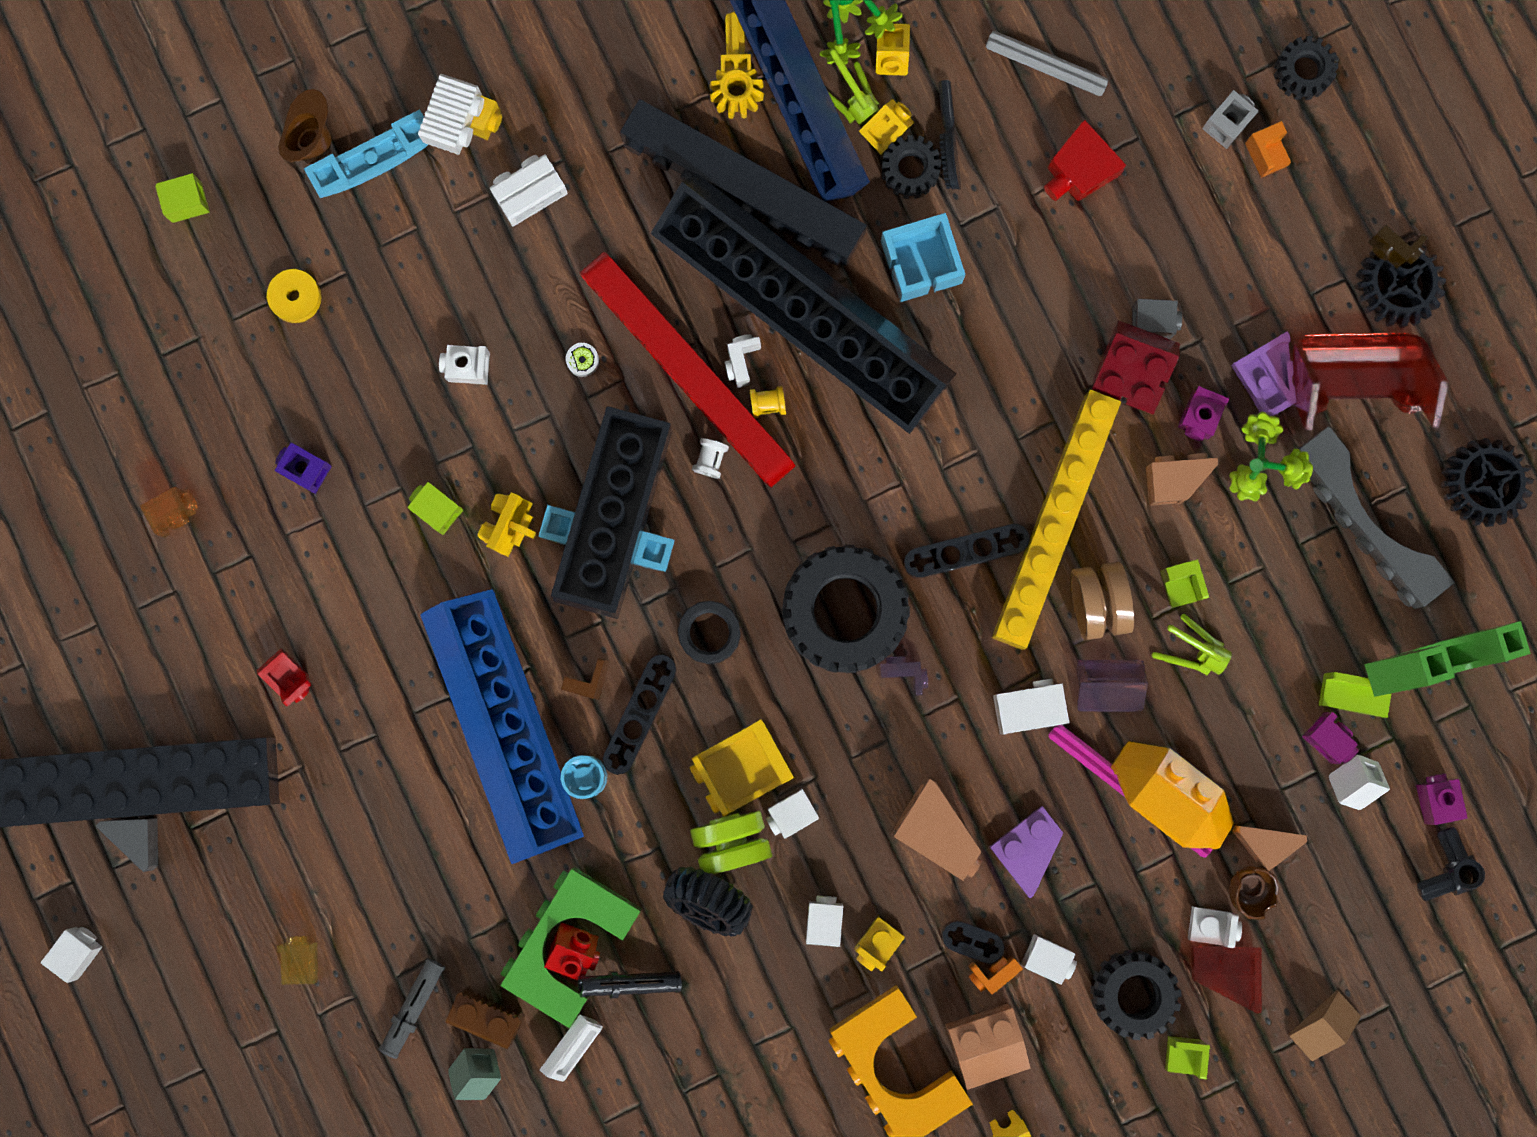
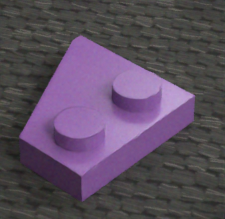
(1269, 375)
(1028, 849)

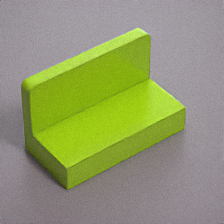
(1353, 695)

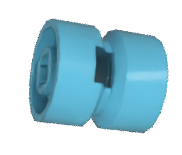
(584, 776)

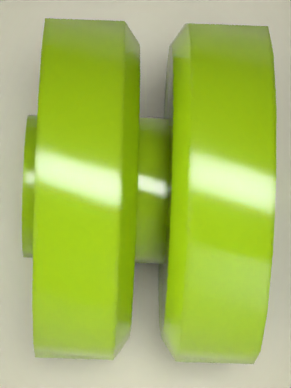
(730, 839)

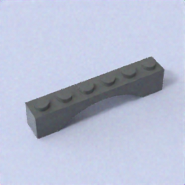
(1414, 574)

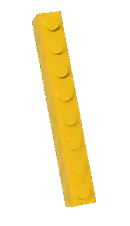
(1056, 520)

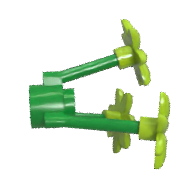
(879, 22)

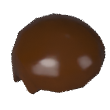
(1253, 891)

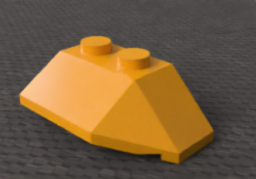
(1173, 795)

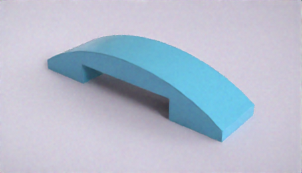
(369, 159)
(652, 551)

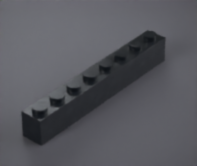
(746, 183)

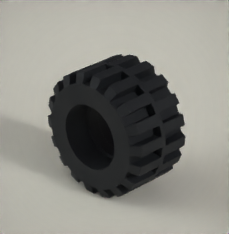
(1161, 1007)

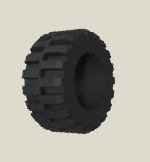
(853, 564)

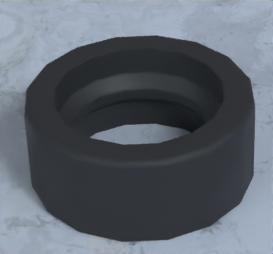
(685, 626)

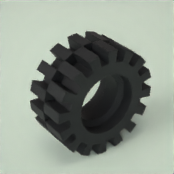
(1316, 52)
(916, 148)

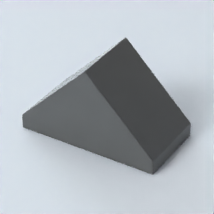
(135, 839)

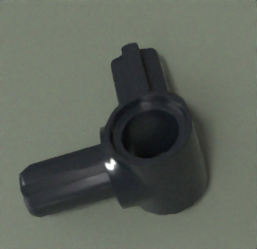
(1449, 879)

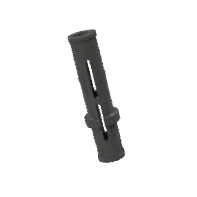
(413, 1005)

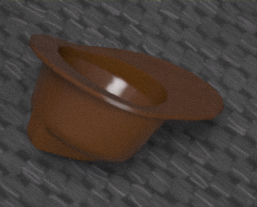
(305, 131)

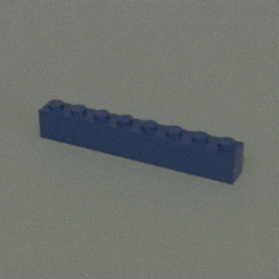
(802, 97)

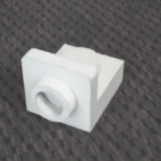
(1214, 927)

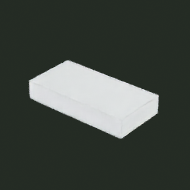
(571, 1048)

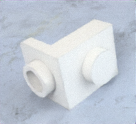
(736, 366)

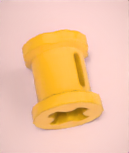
(768, 402)

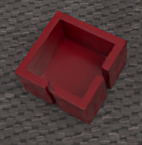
(1136, 366)

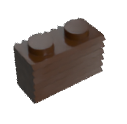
(485, 1018)

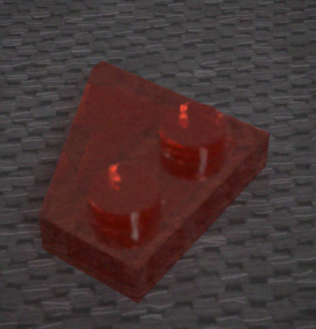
(1230, 972)

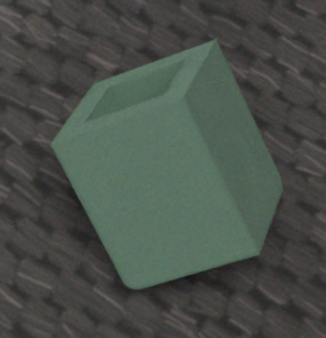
(474, 1074)

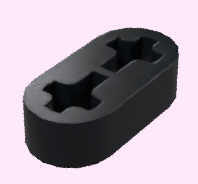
(970, 949)

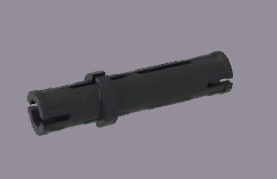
(656, 983)

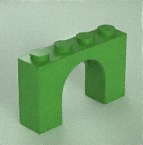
(1444, 658)
(576, 898)

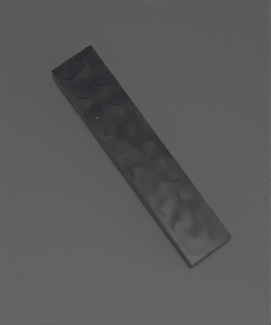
(802, 303)
(138, 782)

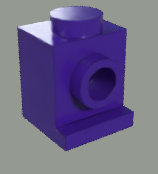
(292, 457)

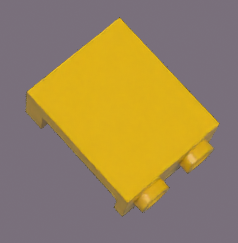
(740, 768)

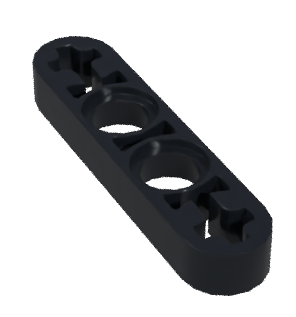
(965, 547)
(635, 712)

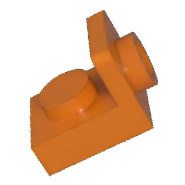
(1001, 973)

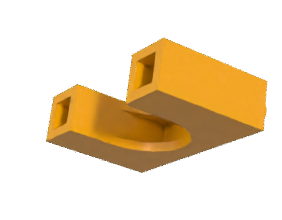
(858, 1040)

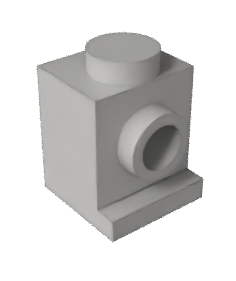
(1224, 130)

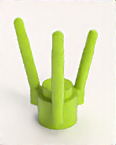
(863, 103)
(1211, 653)

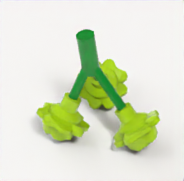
(1248, 480)

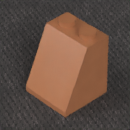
(937, 832)

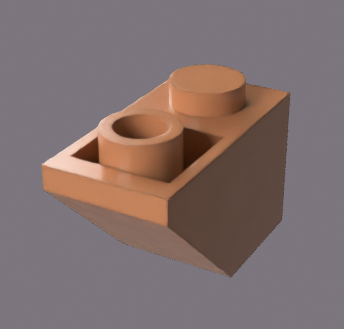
(1177, 480)

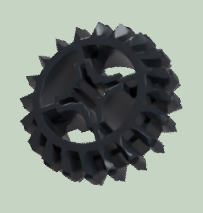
(1409, 294)
(1482, 470)
(707, 901)

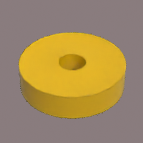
(283, 285)

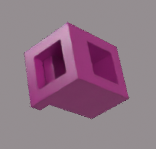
(1208, 401)
(1331, 739)

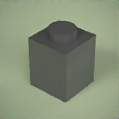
(1157, 316)

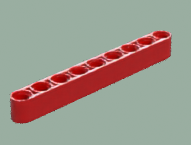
(687, 369)

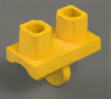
(510, 526)

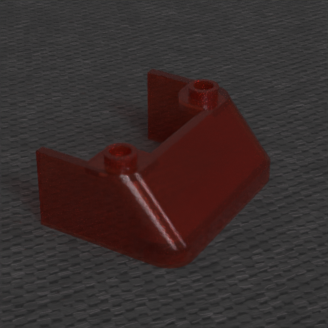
(1367, 368)

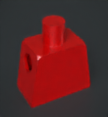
(1083, 165)

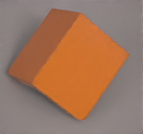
(1267, 149)

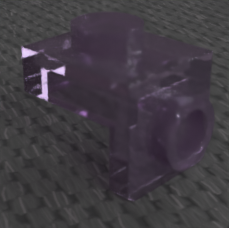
(897, 667)

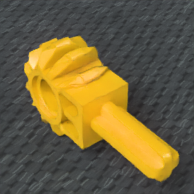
(736, 72)

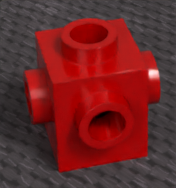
(572, 952)

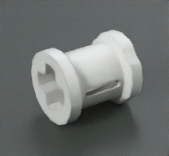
(710, 458)

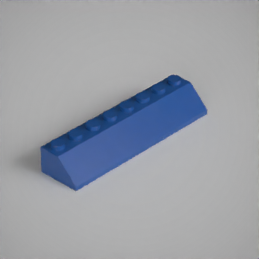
(501, 725)

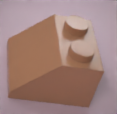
(988, 1046)

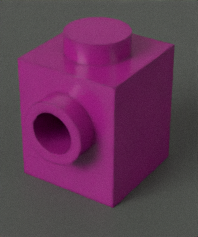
(1441, 800)

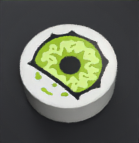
(582, 359)

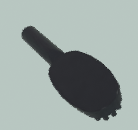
(948, 141)

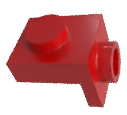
(285, 677)

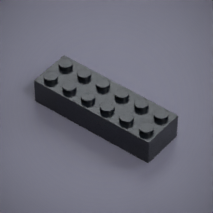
(611, 512)

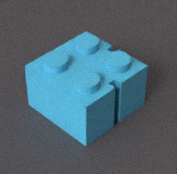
(922, 257)

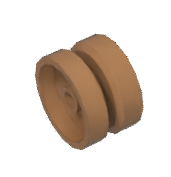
(1102, 600)

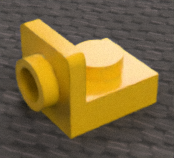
(893, 51)
(887, 125)
(878, 945)

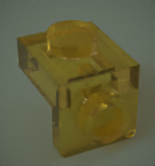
(298, 961)

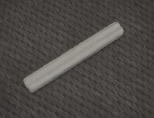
(1047, 63)

